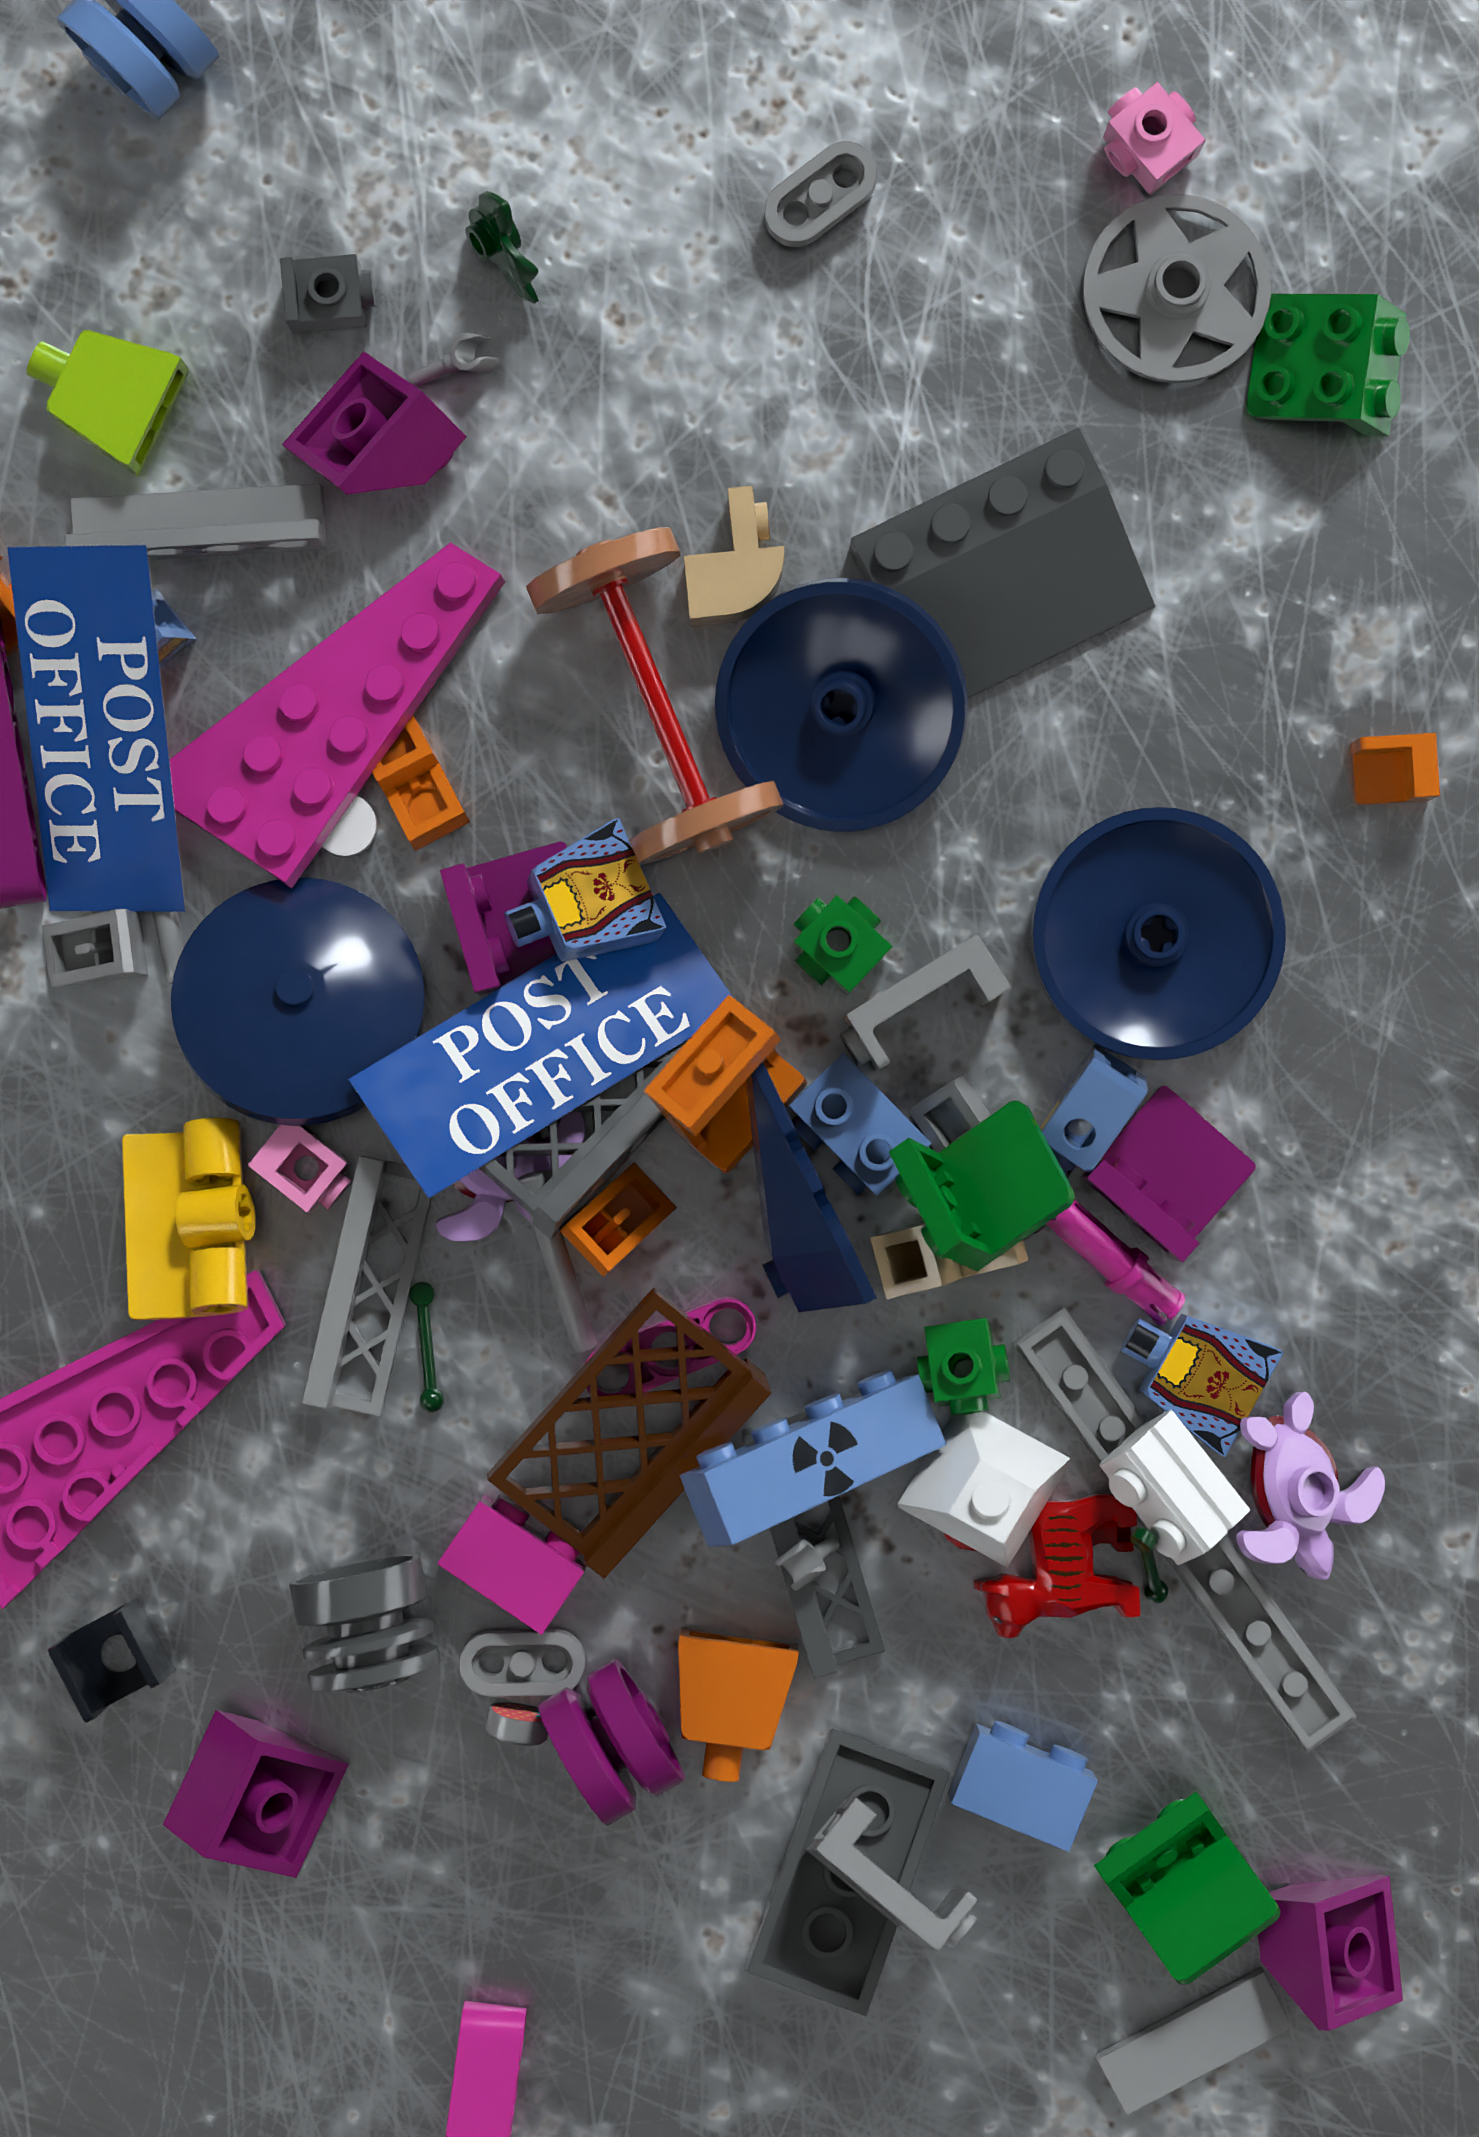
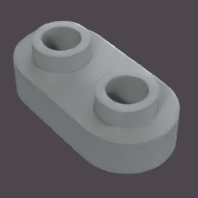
(818, 194)
(523, 1662)

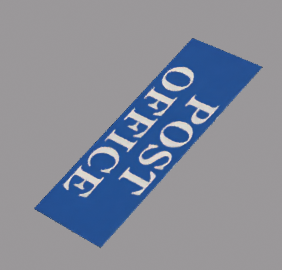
(97, 727)
(536, 1052)

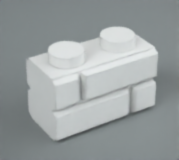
(1173, 1488)

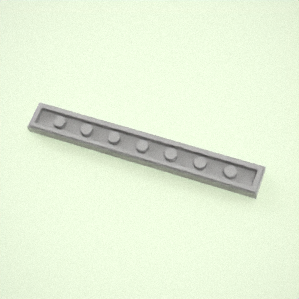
(1218, 1578)

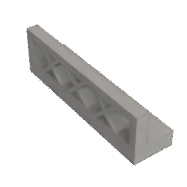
(204, 521)
(345, 1286)

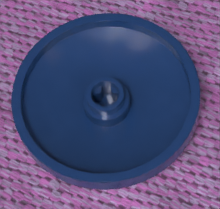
(842, 703)
(1158, 934)
(294, 998)

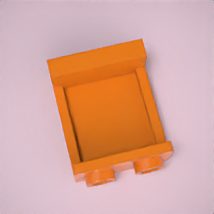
(705, 1083)

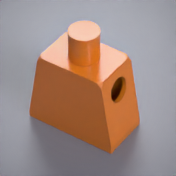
(732, 1695)

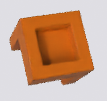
(1395, 769)

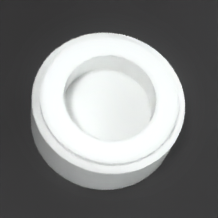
(354, 830)

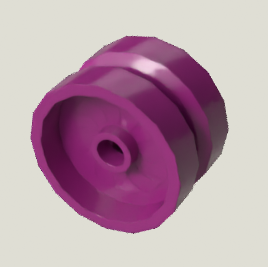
(605, 1744)

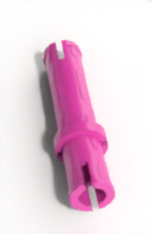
(1121, 1265)

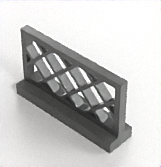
(590, 1162)

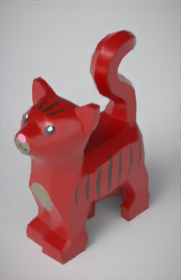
(1063, 1566)

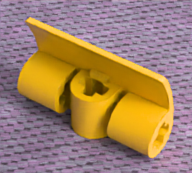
(186, 1221)

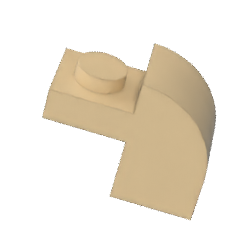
(740, 581)
(911, 1266)

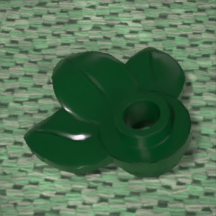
(497, 238)

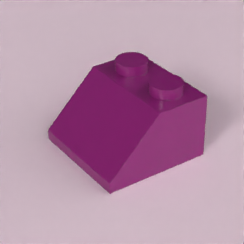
(254, 1795)

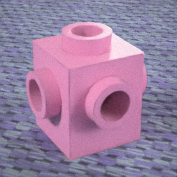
(1152, 136)

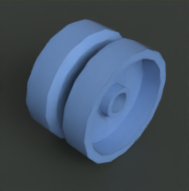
(129, 47)

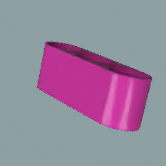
(656, 1374)
(486, 2070)

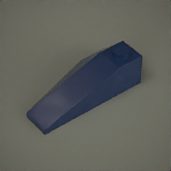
(798, 1222)

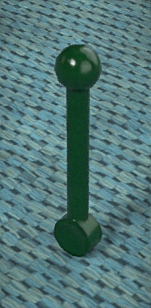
(422, 1295)
(1156, 1589)

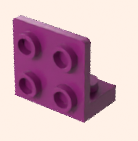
(478, 905)
(1170, 1172)

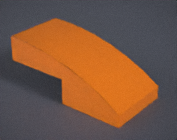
(419, 788)

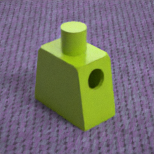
(110, 392)

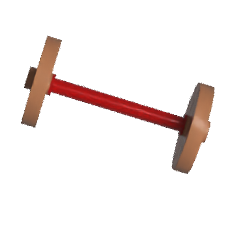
(604, 573)

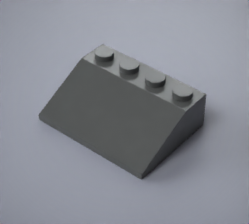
(1014, 561)

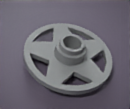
(1176, 288)

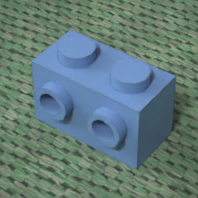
(855, 1124)
(1023, 1785)

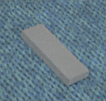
(1194, 2041)

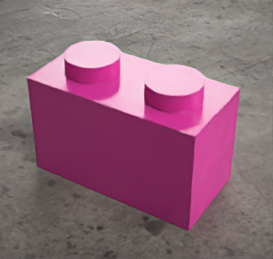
(513, 1562)

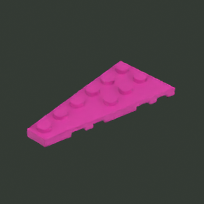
(306, 743)
(104, 1418)

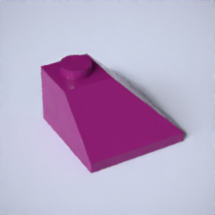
(374, 432)
(1335, 1948)

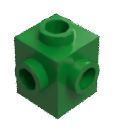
(842, 967)
(958, 1342)

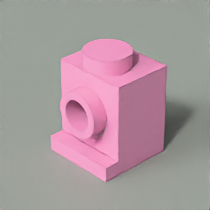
(279, 1161)

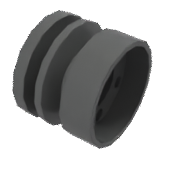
(365, 1624)

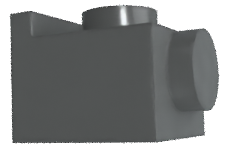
(312, 313)

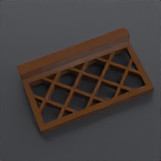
(657, 1481)

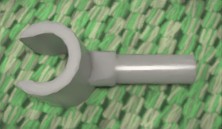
(460, 358)
(806, 1561)

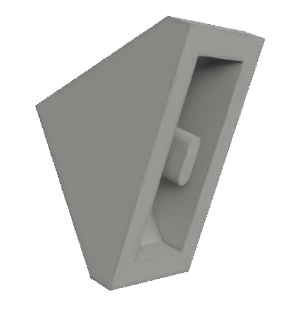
(95, 948)

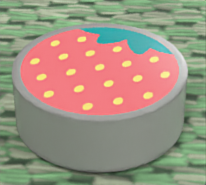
(515, 1724)

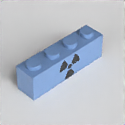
(811, 1459)

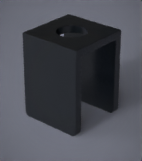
(90, 1679)

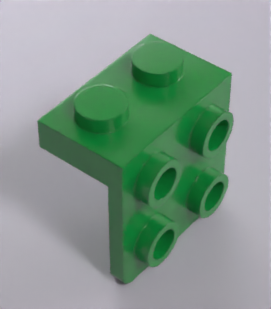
(1329, 360)
(984, 1187)
(1188, 1889)

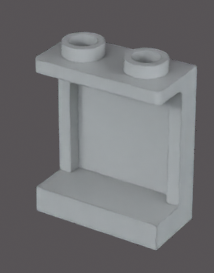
(967, 958)
(835, 1851)

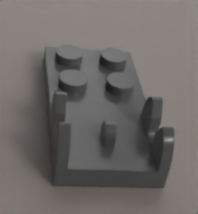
(815, 1926)

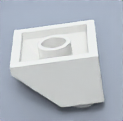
(985, 1484)

